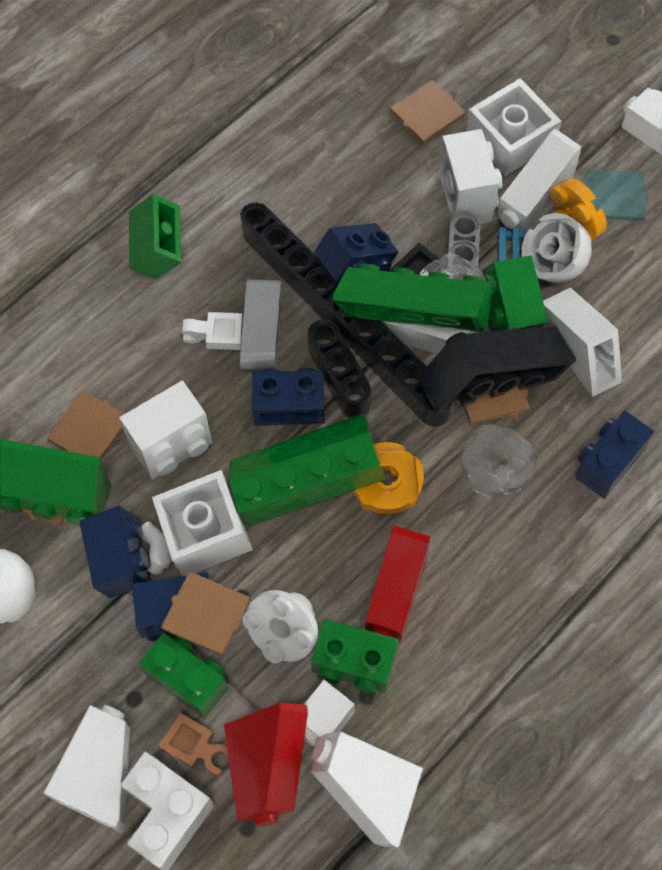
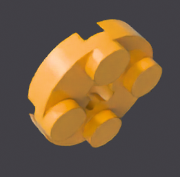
(575, 200)
(401, 493)

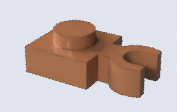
(190, 742)

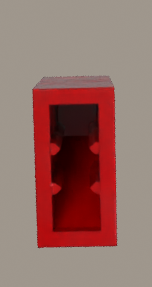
(397, 582)
(266, 761)

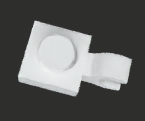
(219, 331)

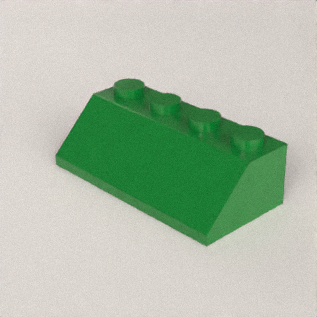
(415, 298)
(305, 470)
(51, 482)

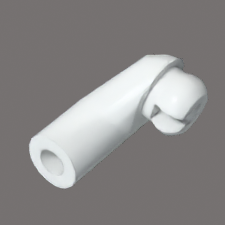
(159, 551)

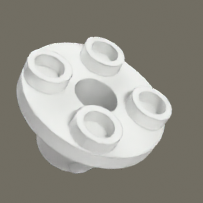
(282, 625)

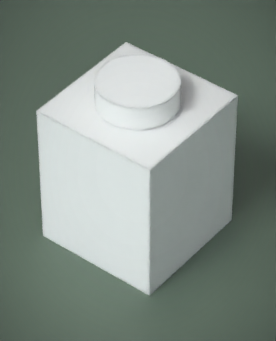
(326, 712)

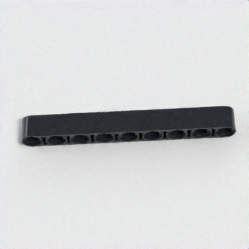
(315, 275)

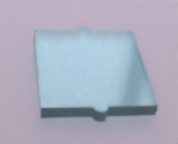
(618, 194)

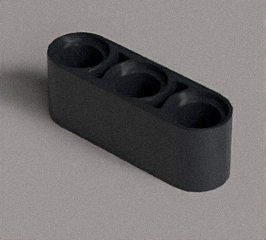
(339, 354)

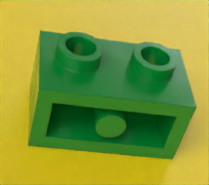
(154, 236)
(515, 294)
(354, 657)
(184, 675)

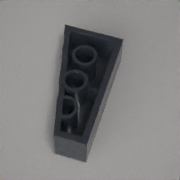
(494, 364)

